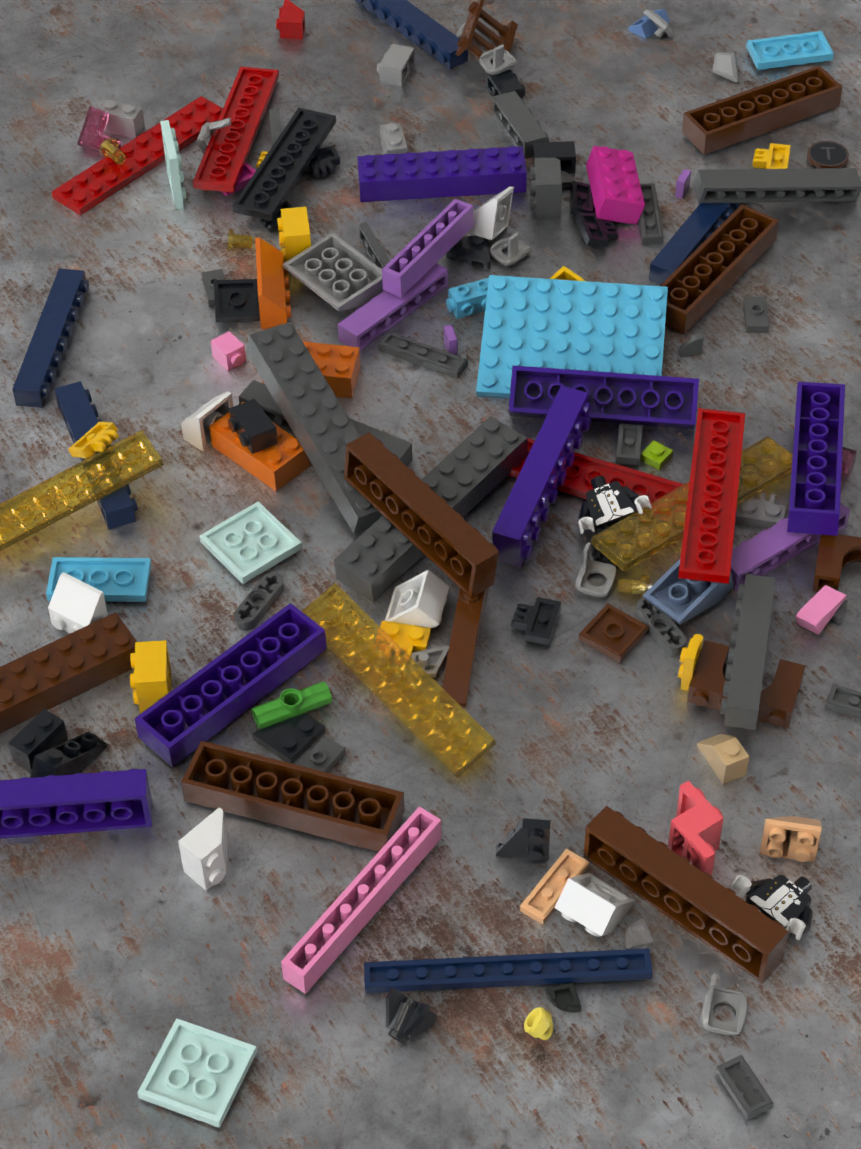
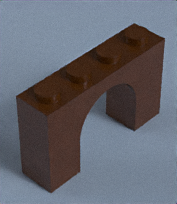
(832, 557)
(776, 701)

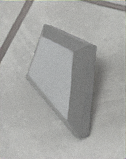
(663, 26)
(726, 66)
(431, 659)

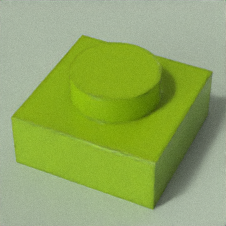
(656, 455)

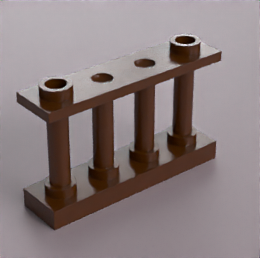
(505, 37)

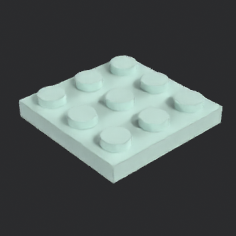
(173, 164)
(250, 542)
(197, 1072)

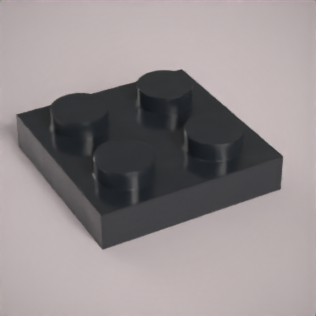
(236, 300)

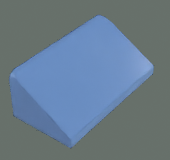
(645, 27)

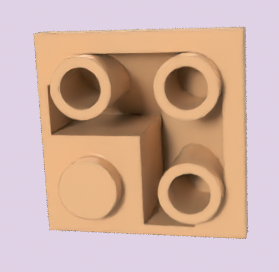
(791, 838)

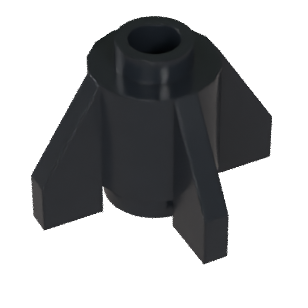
(406, 1016)

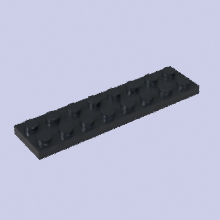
(284, 164)

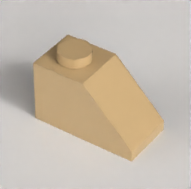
(725, 757)

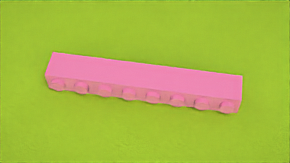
(361, 900)

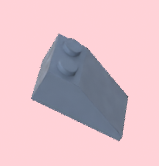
(685, 598)

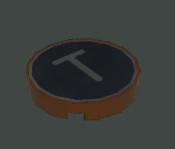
(827, 155)

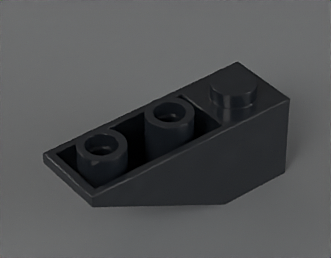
(68, 757)

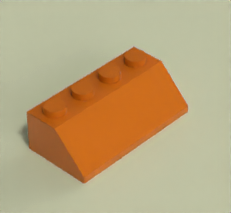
(272, 285)

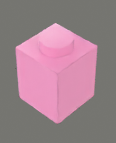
(228, 351)

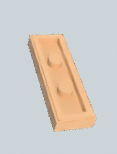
(543, 898)

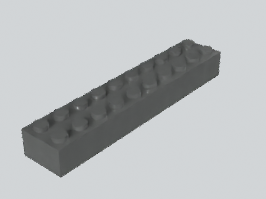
(312, 414)
(461, 479)

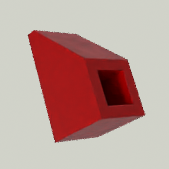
(291, 21)

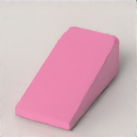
(820, 609)

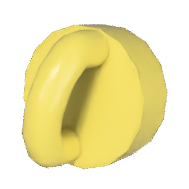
(539, 1024)

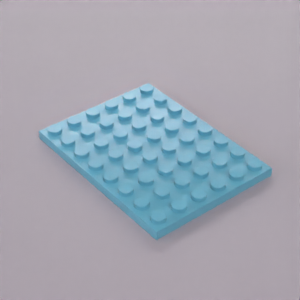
(569, 328)

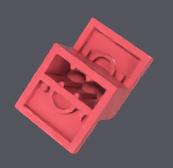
(696, 828)

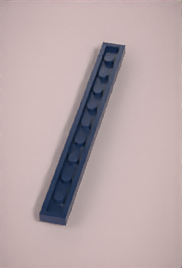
(508, 970)

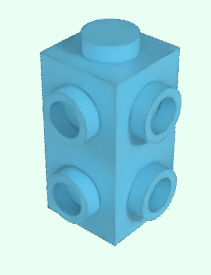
(468, 298)

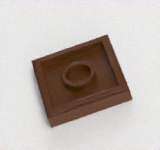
(613, 633)

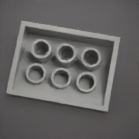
(337, 273)

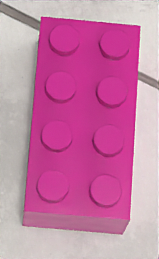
(615, 185)

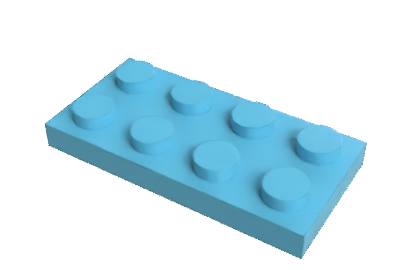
(789, 50)
(116, 577)

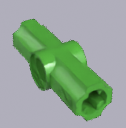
(291, 704)

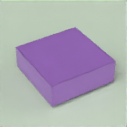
(683, 184)
(450, 339)

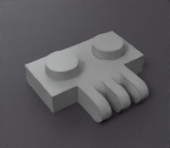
(760, 511)

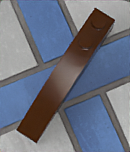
(464, 645)

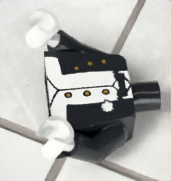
(609, 504)
(780, 901)

